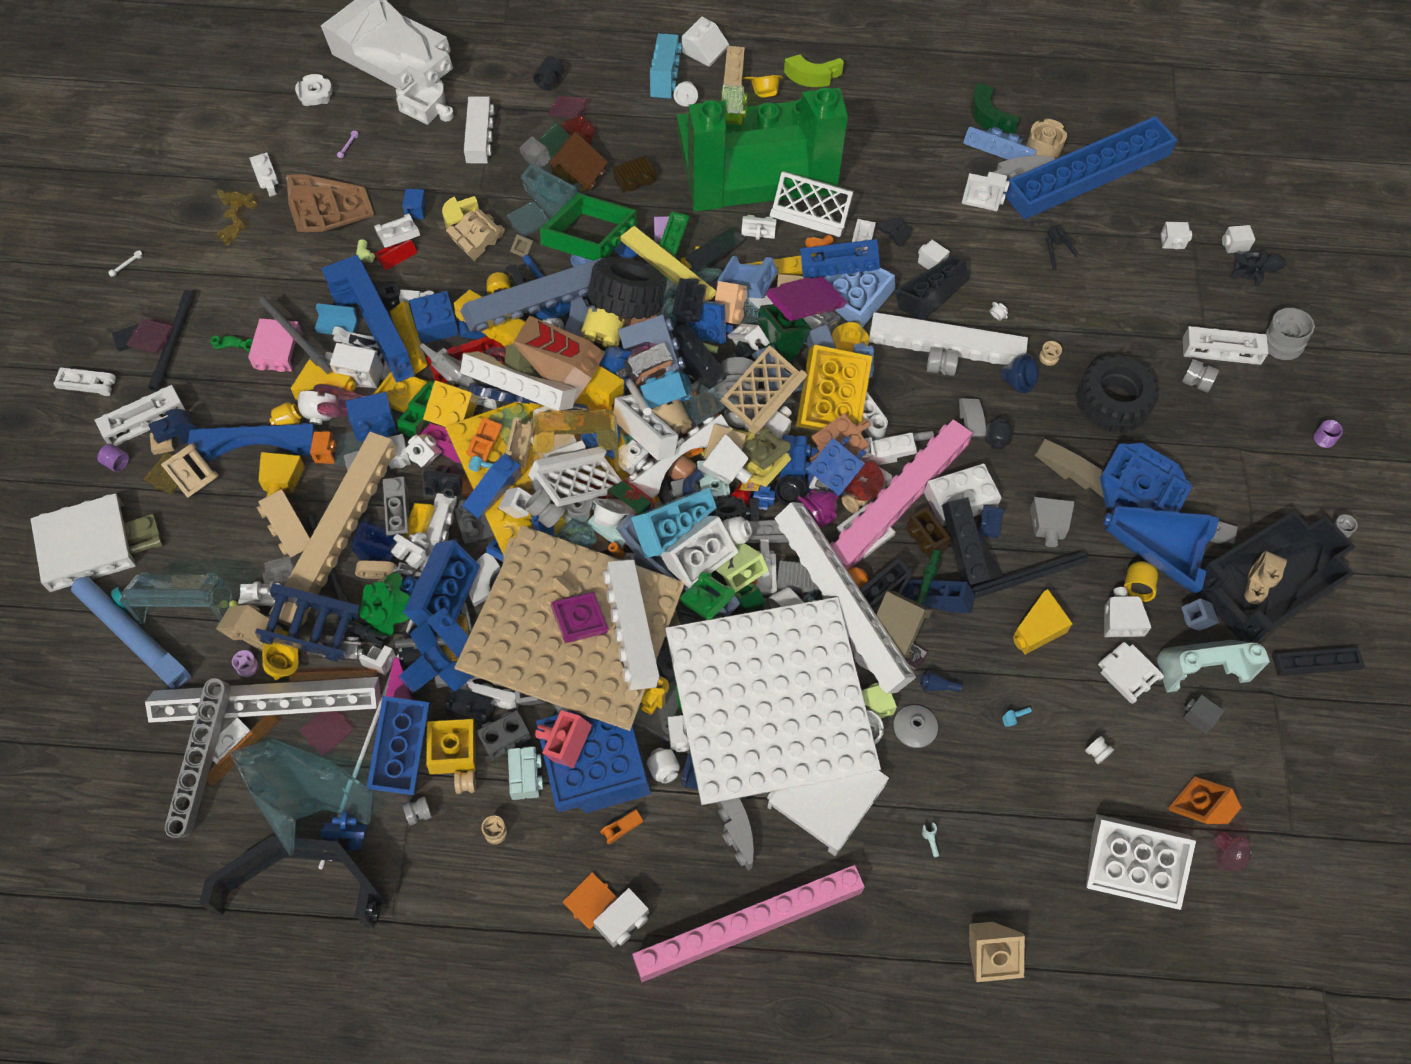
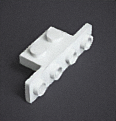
(440, 522)

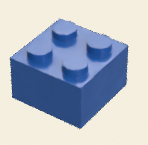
(433, 317)
(371, 415)

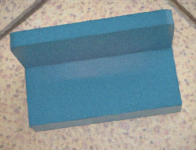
(335, 316)

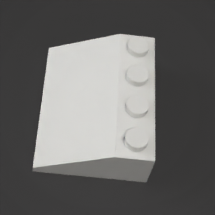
(1139, 861)

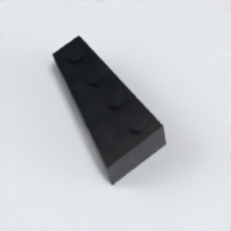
(932, 287)

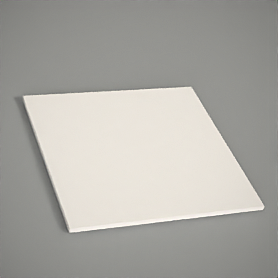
(771, 700)

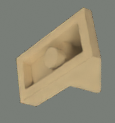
(563, 590)

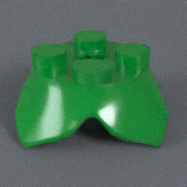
(384, 603)

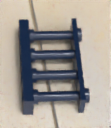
(303, 601)

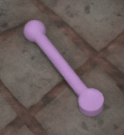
(354, 134)

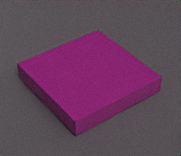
(579, 617)

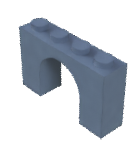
(654, 331)
(818, 336)

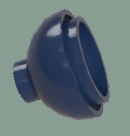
(1021, 373)

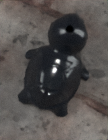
(1254, 264)

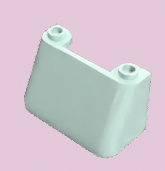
(1237, 657)

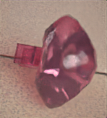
(1235, 852)

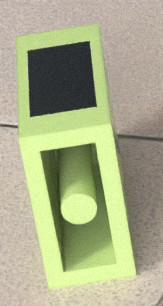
(741, 568)

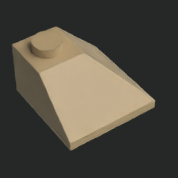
(996, 952)

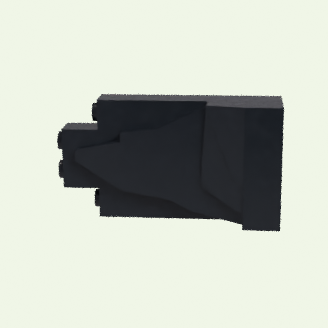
(1310, 574)

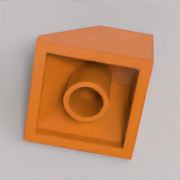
(1206, 802)

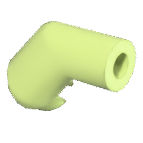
(363, 253)

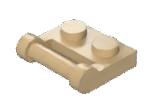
(184, 475)

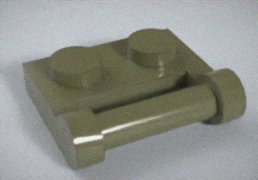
(760, 453)
(141, 530)

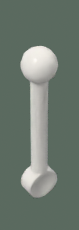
(137, 255)

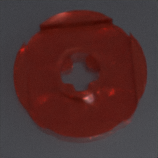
(581, 126)
(873, 484)

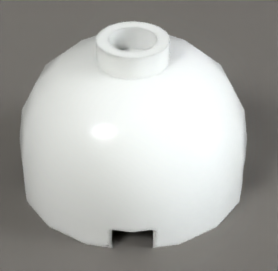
(308, 405)

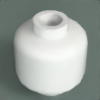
(738, 529)
(663, 765)

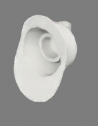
(610, 511)

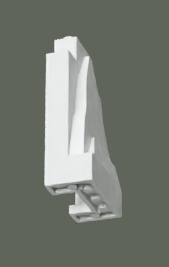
(387, 44)

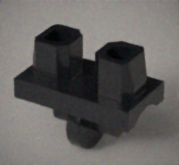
(442, 481)

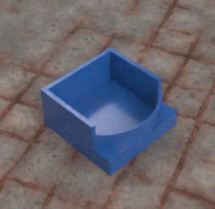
(605, 773)

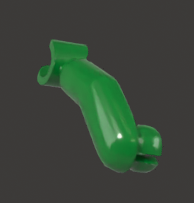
(230, 341)

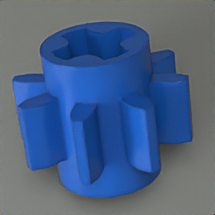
(765, 497)

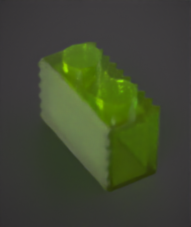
(734, 106)

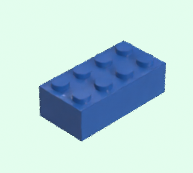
(442, 583)
(398, 745)

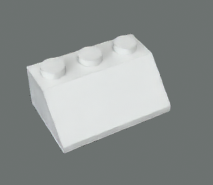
(699, 550)

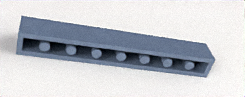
(527, 297)

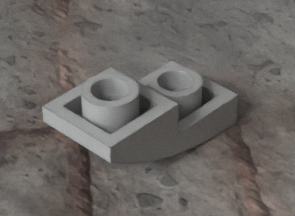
(973, 416)

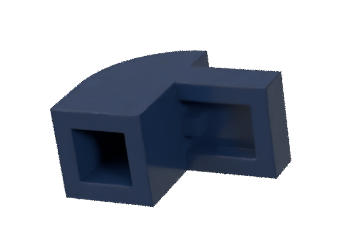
(176, 423)

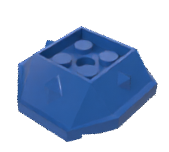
(1139, 466)

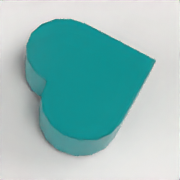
(116, 595)

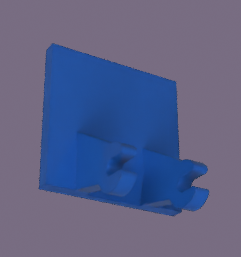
(837, 465)

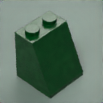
(783, 334)

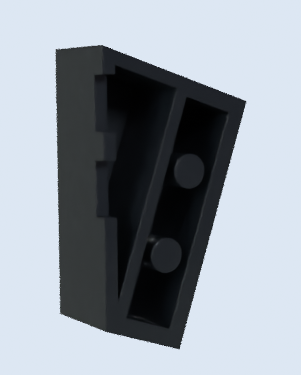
(892, 578)

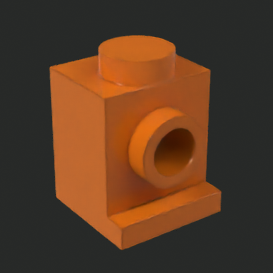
(323, 447)

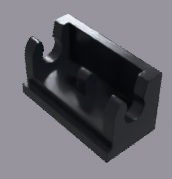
(689, 300)
(469, 706)

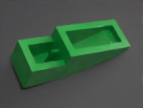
(412, 420)

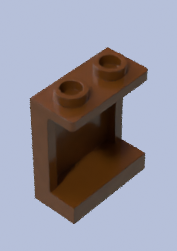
(580, 161)

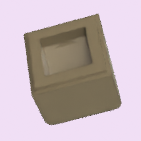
(522, 246)

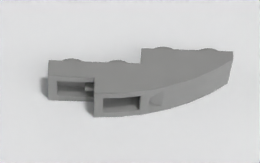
(1020, 165)
(737, 830)

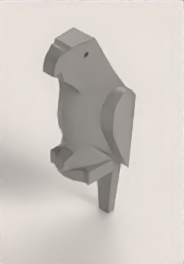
(448, 367)

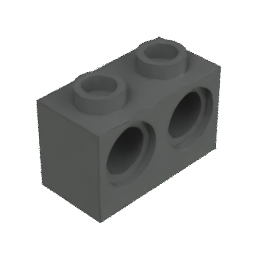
(506, 739)

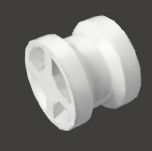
(1099, 750)

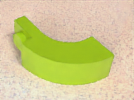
(812, 74)

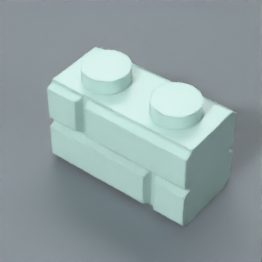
(524, 773)

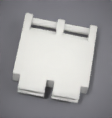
(1129, 670)

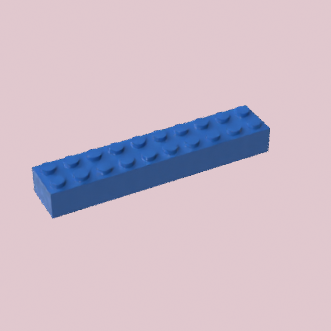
(1090, 167)

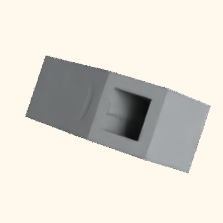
(396, 505)

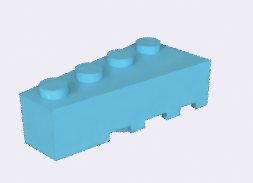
(664, 65)
(668, 522)

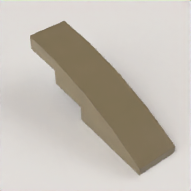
(1070, 465)

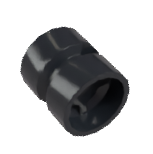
(548, 73)

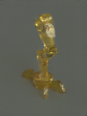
(236, 200)

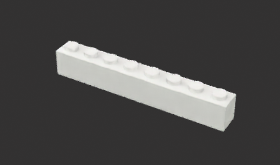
(922, 335)

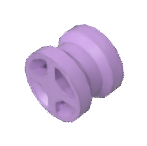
(242, 658)

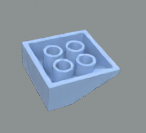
(863, 293)

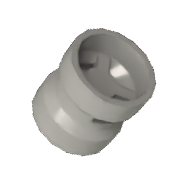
(1346, 524)
(417, 810)

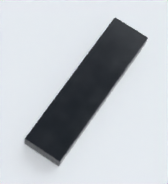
(715, 249)
(1318, 661)

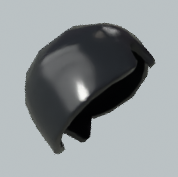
(789, 489)

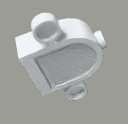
(424, 102)

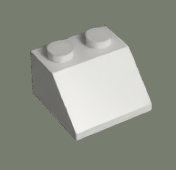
(704, 42)

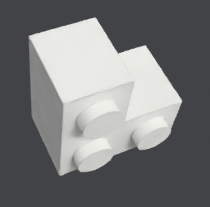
(357, 362)

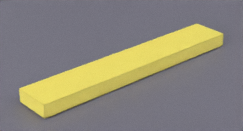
(661, 259)

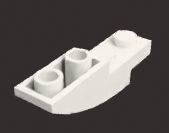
(889, 449)

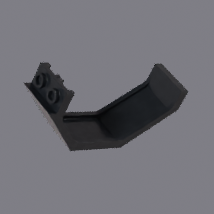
(269, 852)

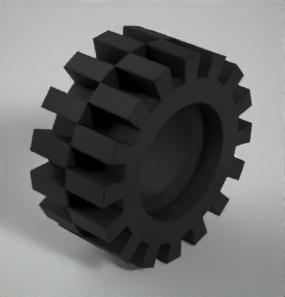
(729, 508)

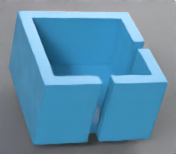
(667, 389)

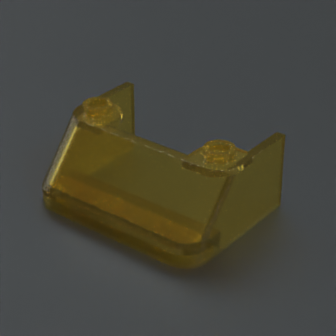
(552, 423)

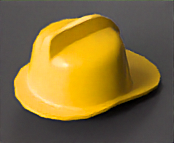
(765, 86)
(279, 659)

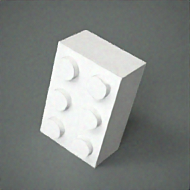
(970, 483)

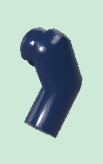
(689, 482)

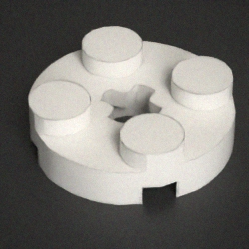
(319, 96)

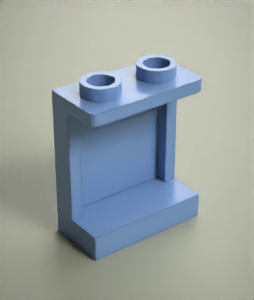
(755, 277)

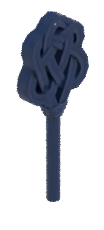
(496, 393)

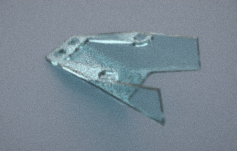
(296, 784)

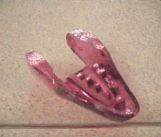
(334, 409)

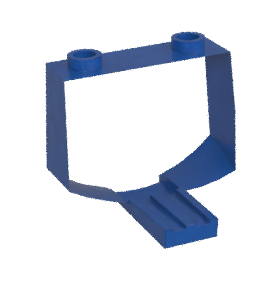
(433, 659)

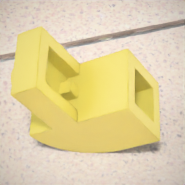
(454, 211)

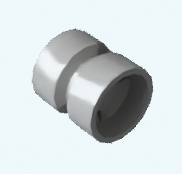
(942, 361)
(1199, 375)
(543, 506)
(578, 510)

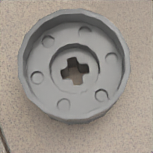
(1289, 333)
(733, 370)

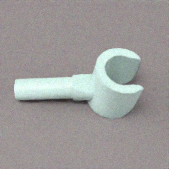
(931, 838)

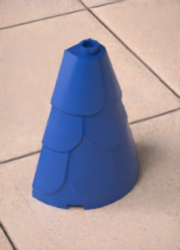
(1166, 540)

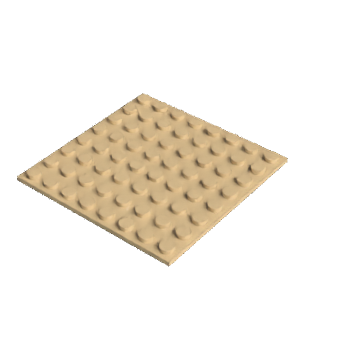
(521, 643)

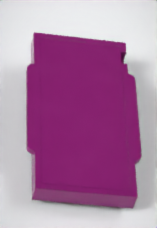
(806, 298)

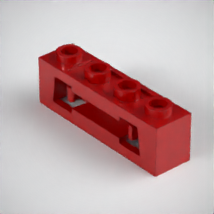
(456, 352)

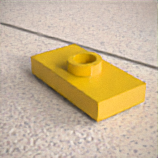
(419, 519)

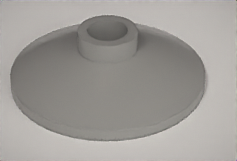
(909, 733)

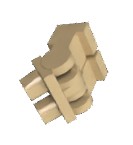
(475, 233)

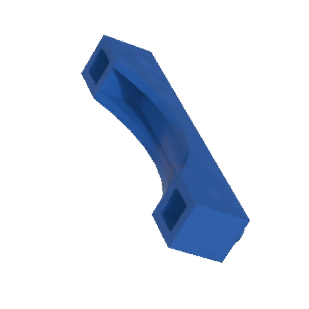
(215, 442)

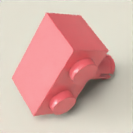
(565, 738)

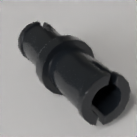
(367, 633)

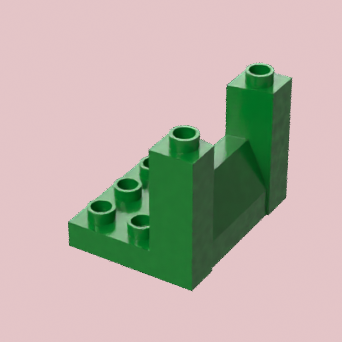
(746, 160)

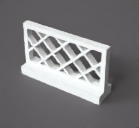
(806, 219)
(571, 464)

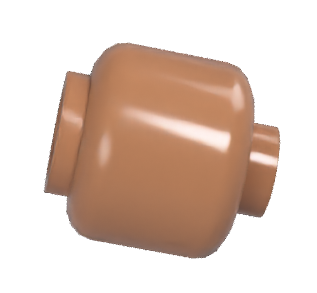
(681, 468)

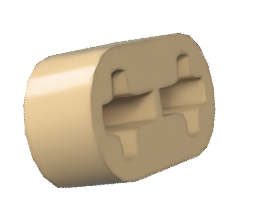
(374, 569)

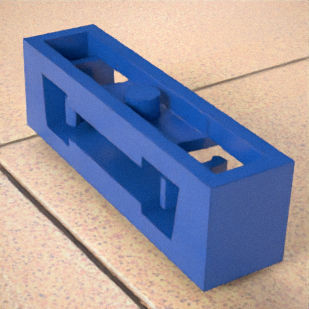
(840, 259)

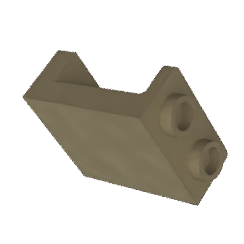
(902, 620)

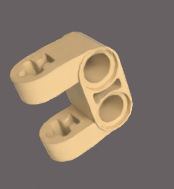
(1264, 574)

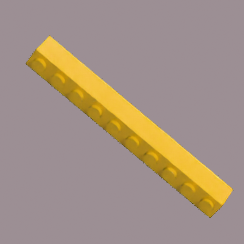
(602, 386)

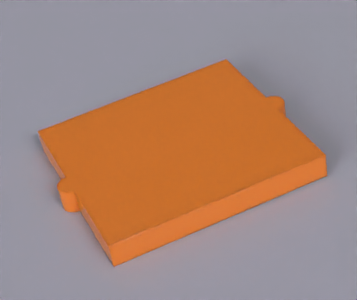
(589, 900)

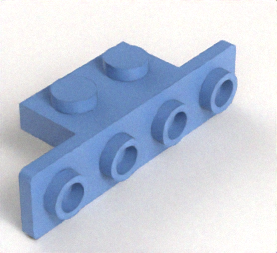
(998, 143)

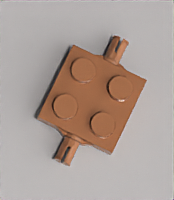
(840, 430)

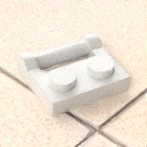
(397, 231)

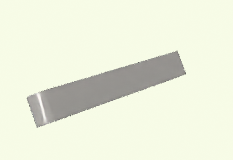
(190, 767)

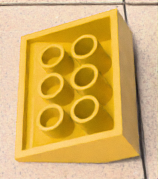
(833, 386)

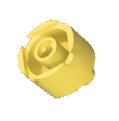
(602, 328)

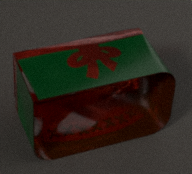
(631, 496)

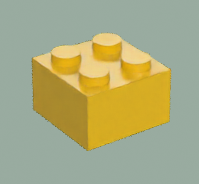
(449, 404)
(451, 746)

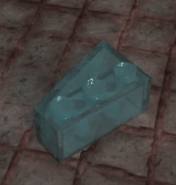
(547, 189)

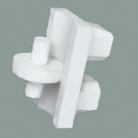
(758, 227)
(414, 547)
(256, 594)

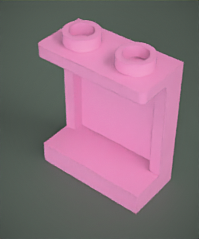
(272, 346)

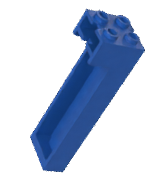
(350, 285)

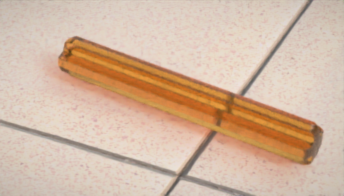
(334, 675)
(249, 739)

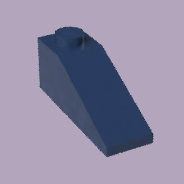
(943, 595)

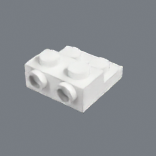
(985, 191)

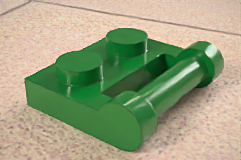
(704, 602)

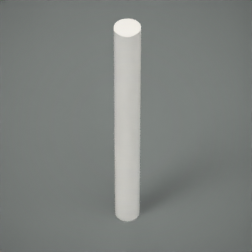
(638, 396)

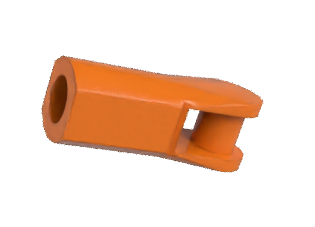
(625, 824)

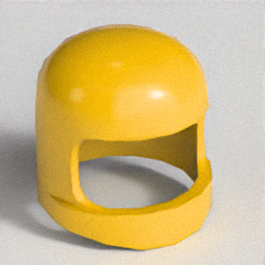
(1142, 573)

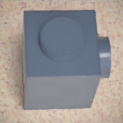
(1199, 614)

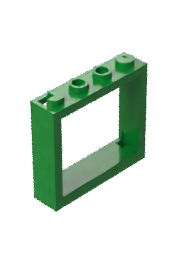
(552, 230)

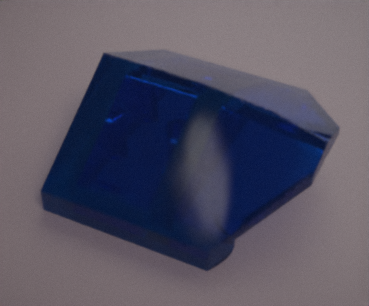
(373, 543)

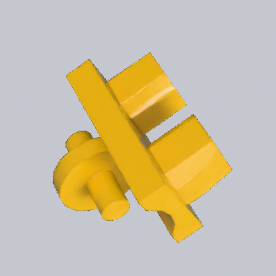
(655, 696)

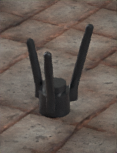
(1058, 236)

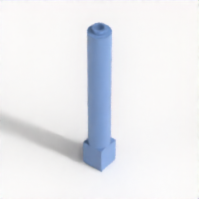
(137, 639)

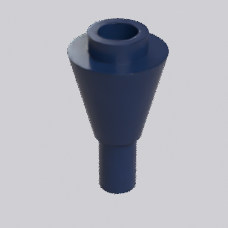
(933, 682)

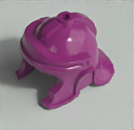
(821, 505)

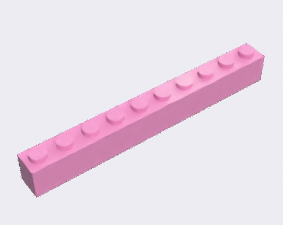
(901, 493)
(747, 923)

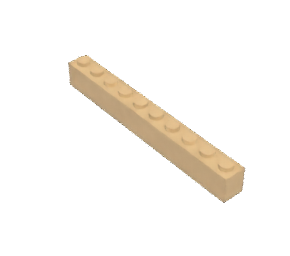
(339, 520)

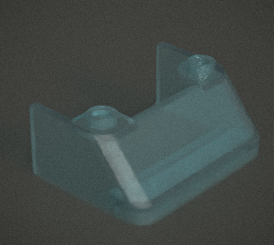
(175, 591)

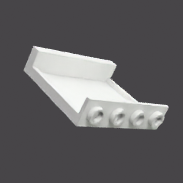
(81, 542)
(830, 807)

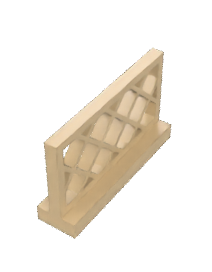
(776, 400)

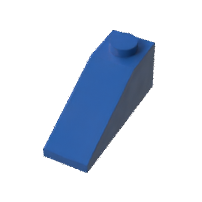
(493, 486)

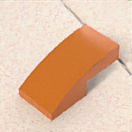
(485, 439)

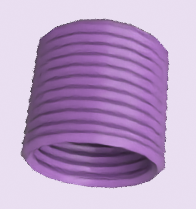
(1331, 427)
(113, 457)

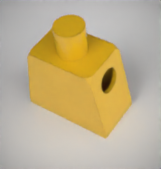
(279, 472)

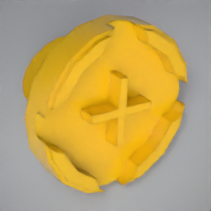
(848, 335)

